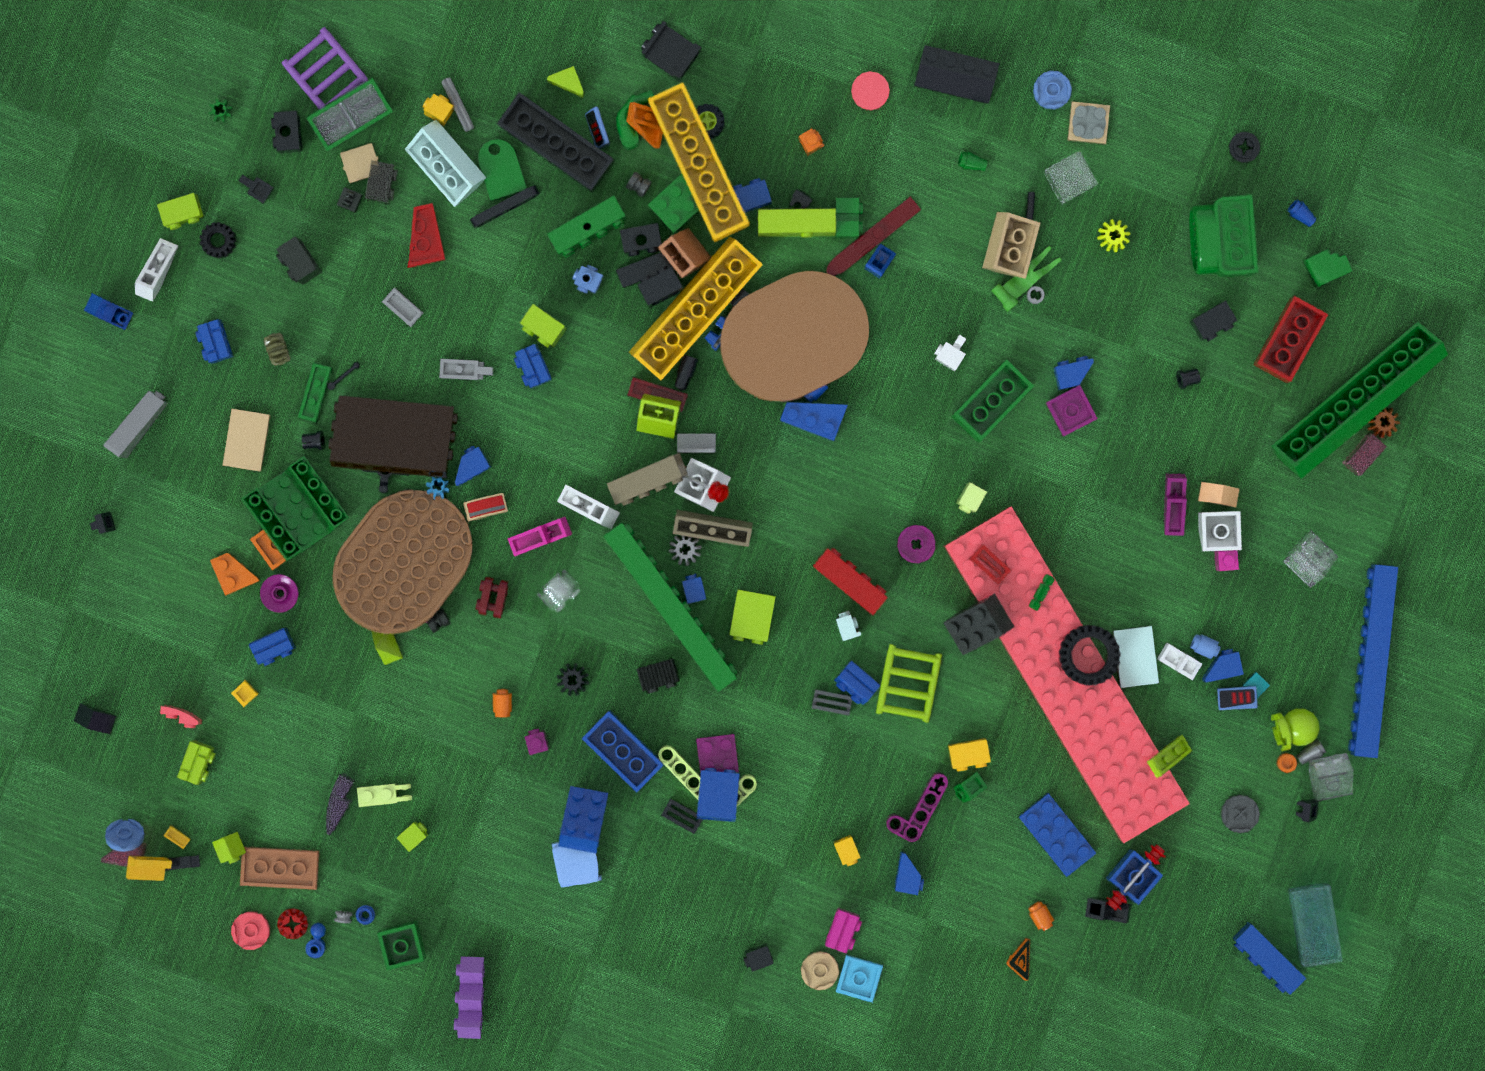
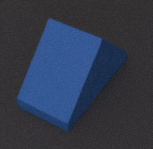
(879, 261)

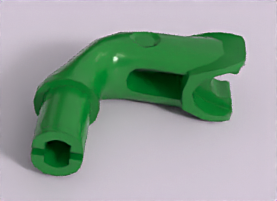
(627, 135)

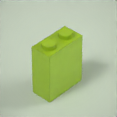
(752, 616)

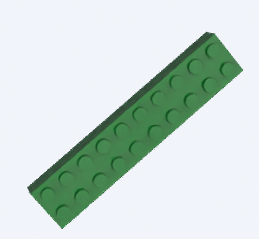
(1359, 400)
(669, 605)

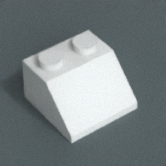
(1220, 530)

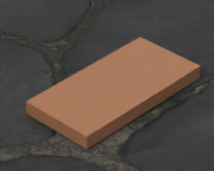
(280, 868)

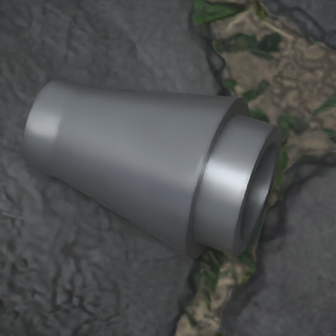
(1311, 751)

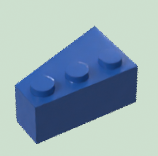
(815, 418)

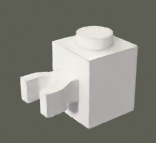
(951, 355)

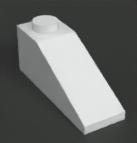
(155, 270)
(588, 507)

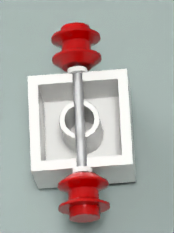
(703, 485)

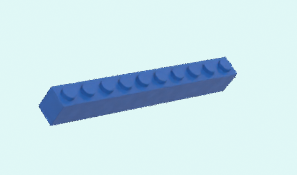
(1374, 661)

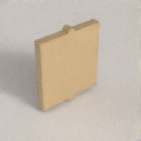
(358, 162)

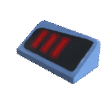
(597, 128)
(1237, 698)

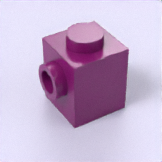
(536, 741)

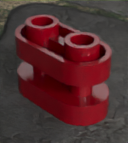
(487, 588)

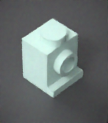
(847, 626)

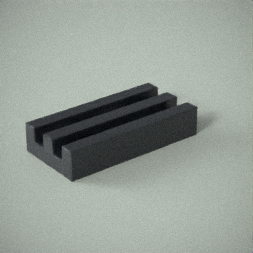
(676, 821)

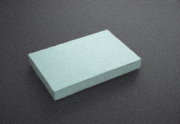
(1137, 657)

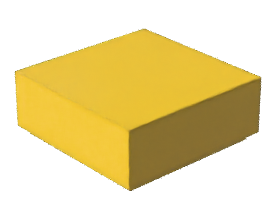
(244, 693)

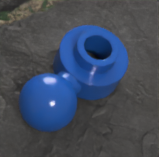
(317, 931)

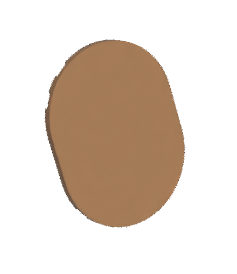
(794, 336)
(402, 562)

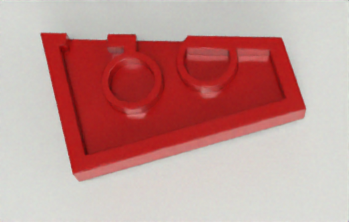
(425, 238)

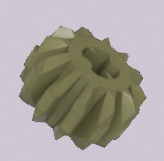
(277, 349)

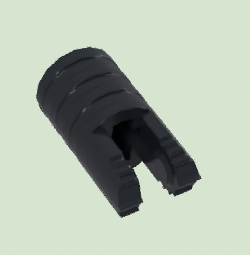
(685, 372)

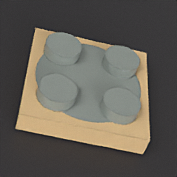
(1088, 122)

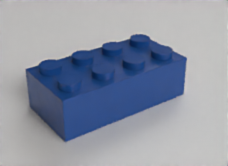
(623, 751)

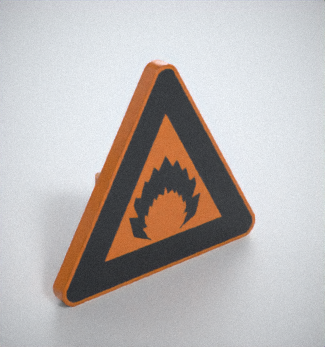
(1020, 960)

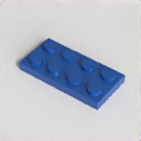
(1057, 834)

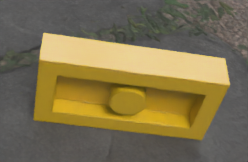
(147, 867)

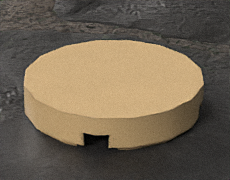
(819, 970)

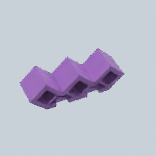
(470, 997)

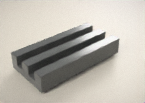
(815, 699)

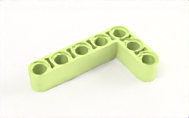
(691, 772)

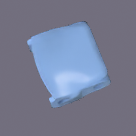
(575, 866)

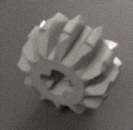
(690, 553)

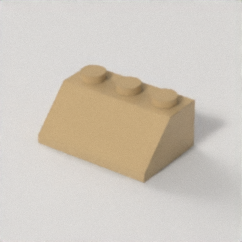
(1011, 245)

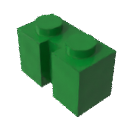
(848, 217)

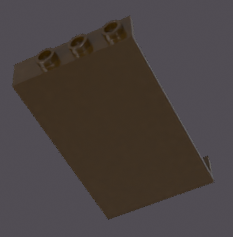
(392, 436)

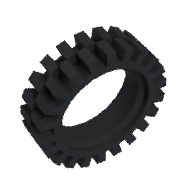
(1112, 655)

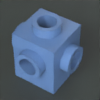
(594, 282)

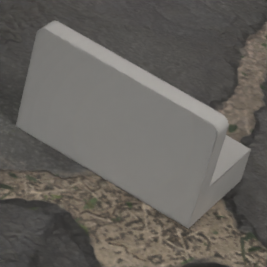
(696, 443)

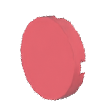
(870, 91)
(250, 930)

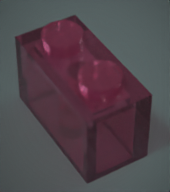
(1364, 454)

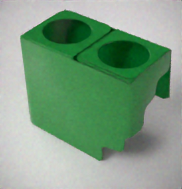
(1326, 267)

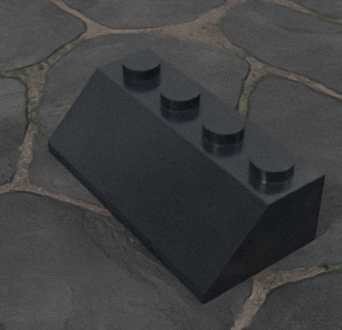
(956, 74)

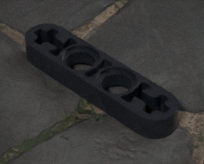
(505, 206)

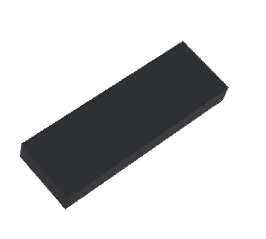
(649, 266)

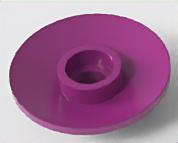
(270, 597)

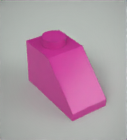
(1226, 560)

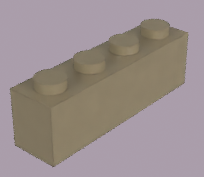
(646, 479)
(712, 528)

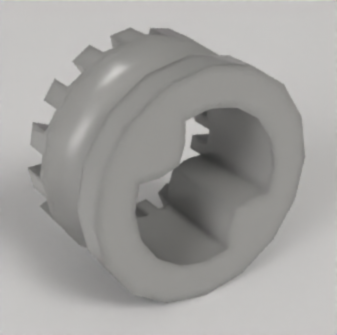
(1034, 301)
(343, 917)

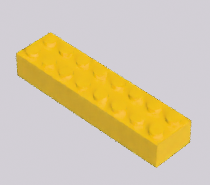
(698, 162)
(695, 308)

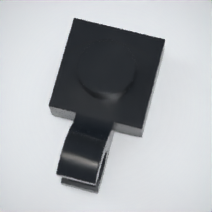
(258, 189)

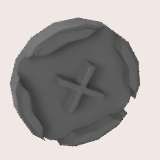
(1240, 813)

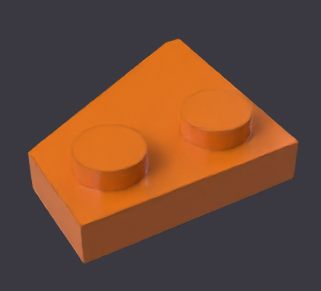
(645, 123)
(232, 574)

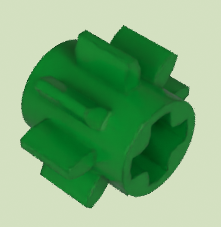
(222, 116)

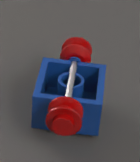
(1134, 876)

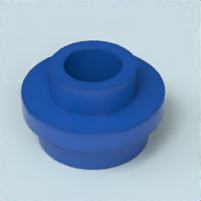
(361, 919)

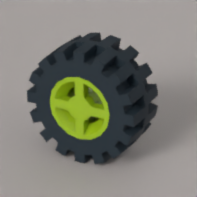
(710, 114)

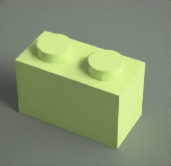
(970, 498)

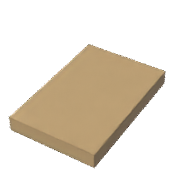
(246, 440)

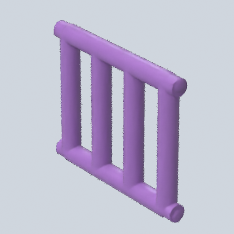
(336, 49)

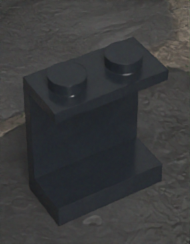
(670, 51)

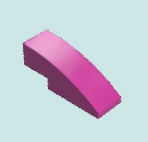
(539, 536)

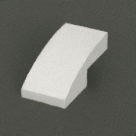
(1179, 661)

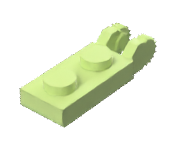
(381, 794)

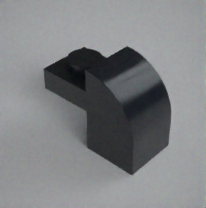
(1099, 909)

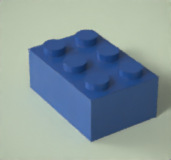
(583, 819)

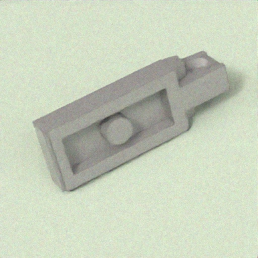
(464, 369)

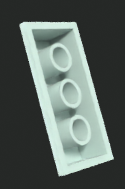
(445, 163)

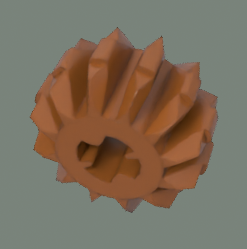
(1384, 429)

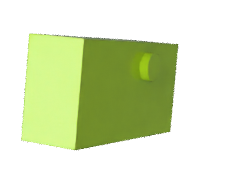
(796, 223)

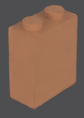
(685, 252)

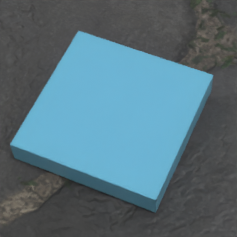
(859, 978)

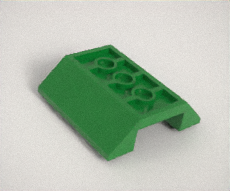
(295, 509)

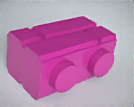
(842, 930)

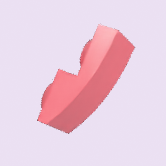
(185, 717)

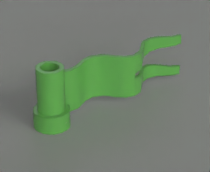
(1017, 286)

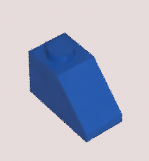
(471, 465)
(1224, 666)
(908, 878)

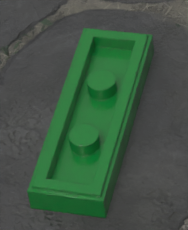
(315, 392)

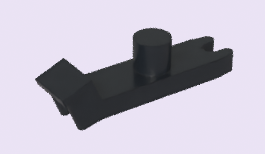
(184, 862)

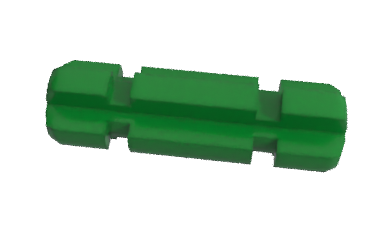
(1041, 592)

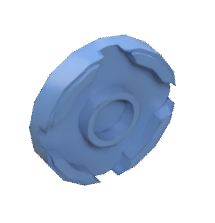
(1052, 90)
(124, 835)

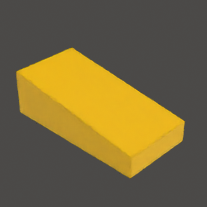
(176, 837)

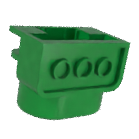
(1224, 237)

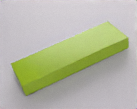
(1169, 756)

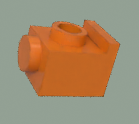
(811, 141)

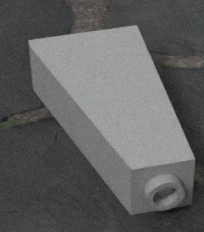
(136, 424)

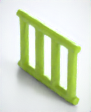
(932, 678)

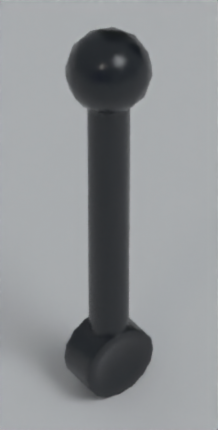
(331, 385)

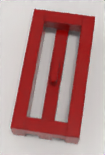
(978, 553)

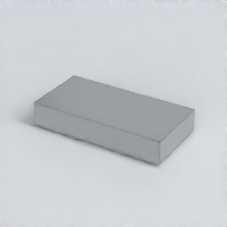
(402, 307)

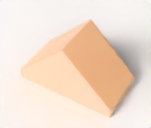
(1218, 494)

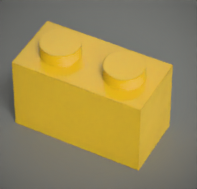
(969, 754)

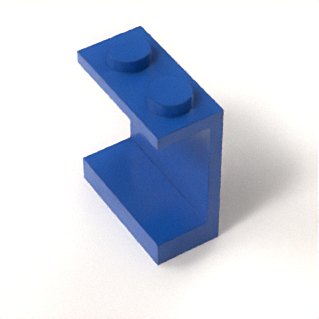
(718, 795)

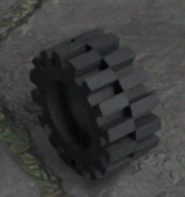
(207, 234)

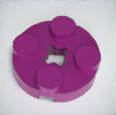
(914, 533)

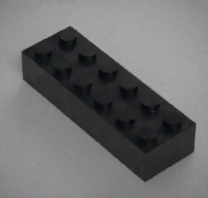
(555, 142)

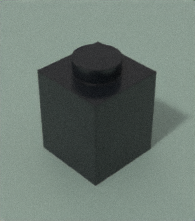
(758, 957)

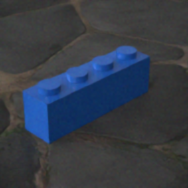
(1269, 958)

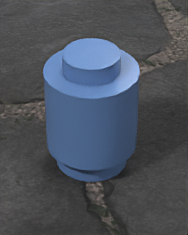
(1205, 646)

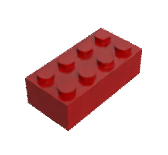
(1290, 339)
(849, 581)

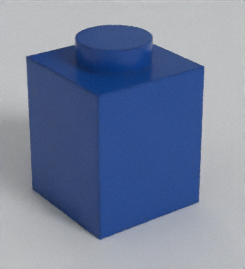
(693, 588)

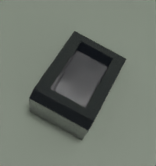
(95, 719)

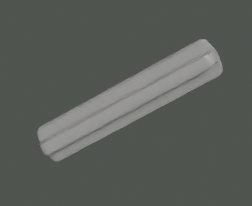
(458, 105)

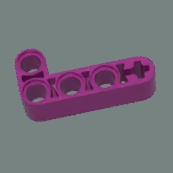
(920, 805)

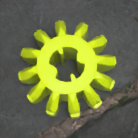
(1109, 230)

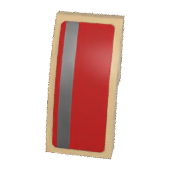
(485, 507)

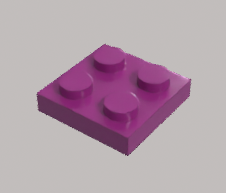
(1071, 410)
(717, 753)

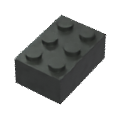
(978, 624)

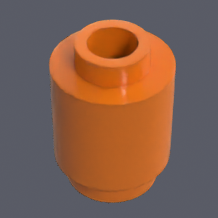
(502, 703)
(1041, 916)

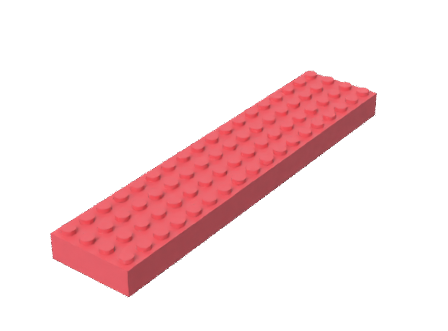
(1089, 720)

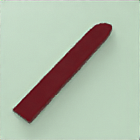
(873, 237)

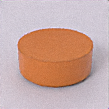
(1286, 762)

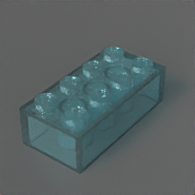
(1315, 925)

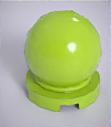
(1296, 728)

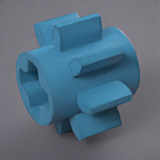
(435, 492)

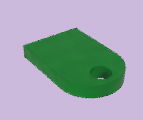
(501, 170)

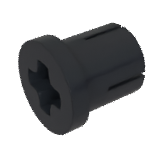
(1187, 378)
(313, 440)

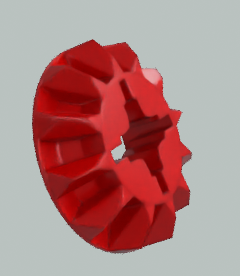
(297, 916)

